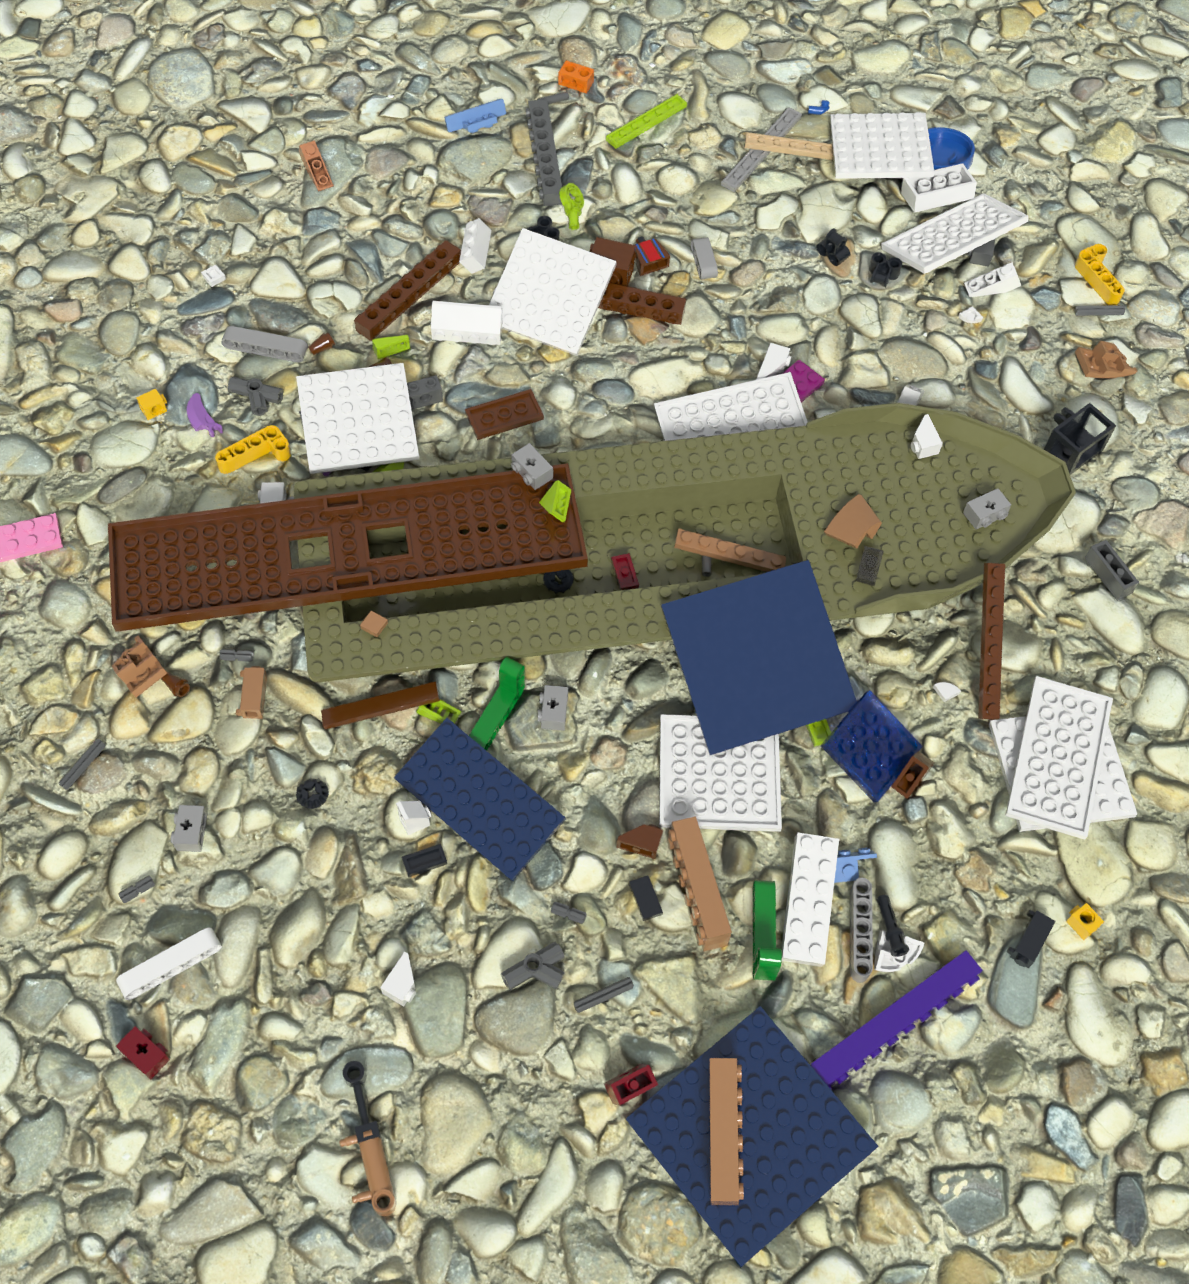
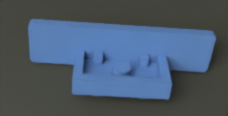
(476, 117)
(848, 865)

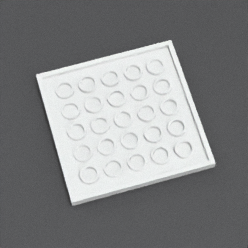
(881, 145)
(551, 291)
(357, 418)
(722, 789)
(1112, 793)

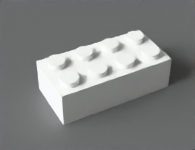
(945, 188)

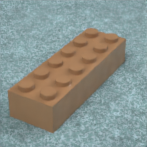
(699, 884)
(724, 1136)

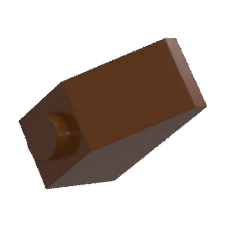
(912, 774)
(641, 840)

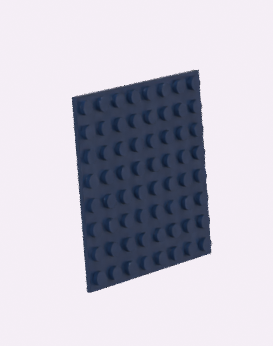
(759, 657)
(792, 1129)

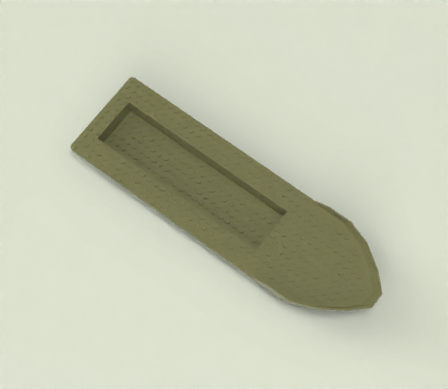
(744, 488)

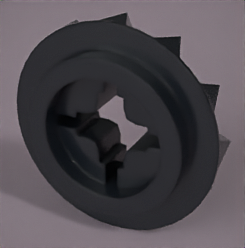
(566, 582)
(315, 800)

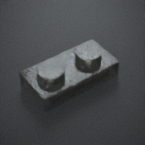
(869, 566)

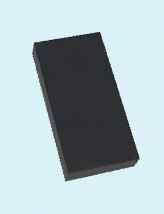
(424, 860)
(645, 898)

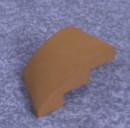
(1104, 361)
(854, 523)
(138, 667)

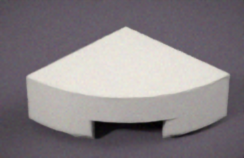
(970, 315)
(946, 690)

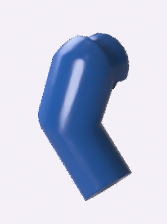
(819, 109)

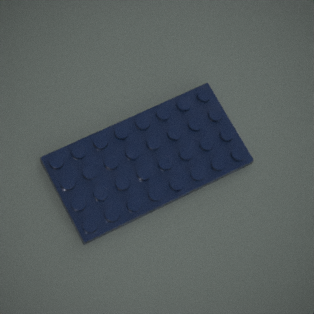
(480, 799)

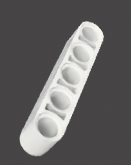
(168, 963)

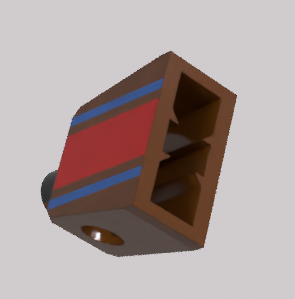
(650, 256)

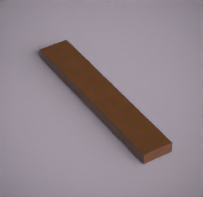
(380, 705)

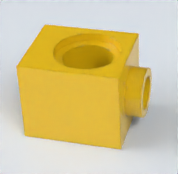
(152, 404)
(1083, 929)

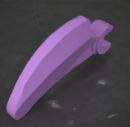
(199, 417)

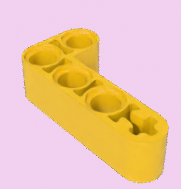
(1090, 266)
(253, 447)

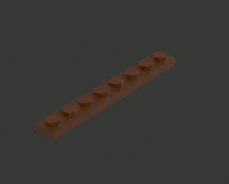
(991, 641)

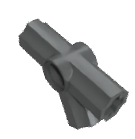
(257, 393)
(545, 972)

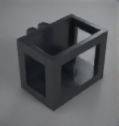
(1073, 442)

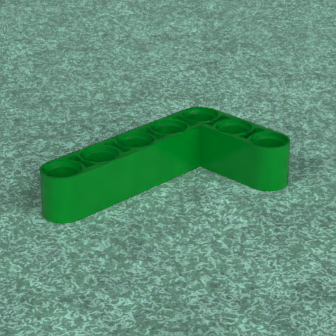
(500, 706)
(766, 956)

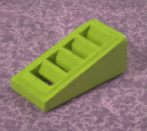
(390, 345)
(428, 713)

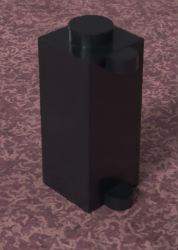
(1031, 939)

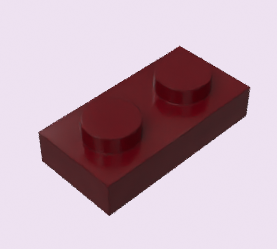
(625, 572)

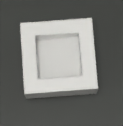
(213, 275)

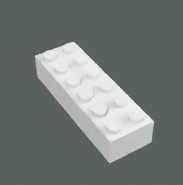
(809, 899)

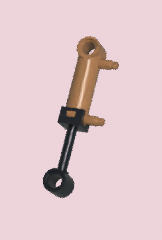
(371, 1147)

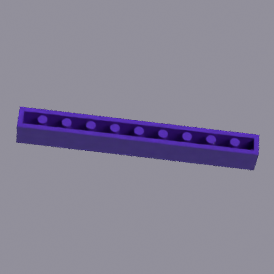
(897, 1019)

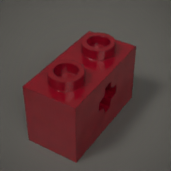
(147, 1063)
(630, 1084)

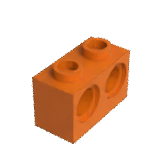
(576, 76)

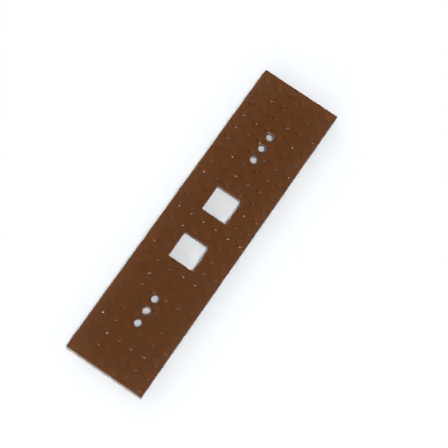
(153, 554)

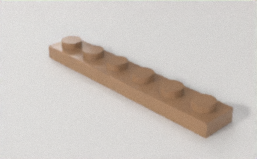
(728, 551)

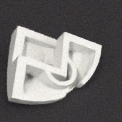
(886, 962)

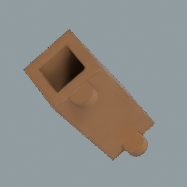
(253, 693)

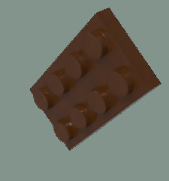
(504, 414)

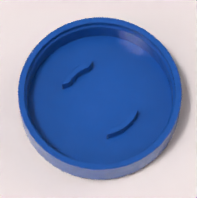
(950, 148)

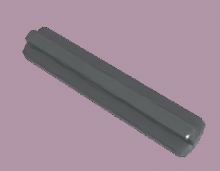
(1096, 310)
(81, 764)
(603, 994)

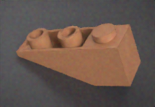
(315, 165)

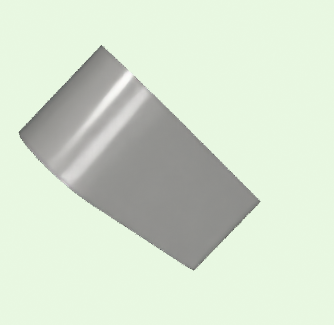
(704, 258)

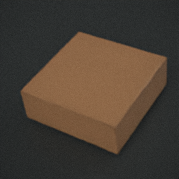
(374, 624)

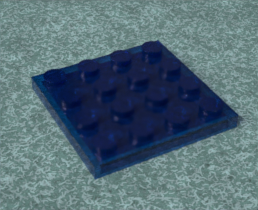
(871, 746)

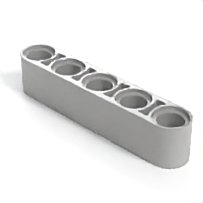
(264, 344)
(857, 938)

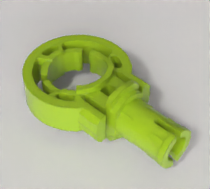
(572, 207)

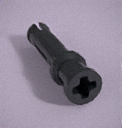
(893, 932)

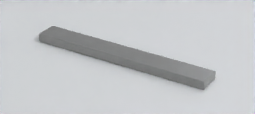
(755, 157)

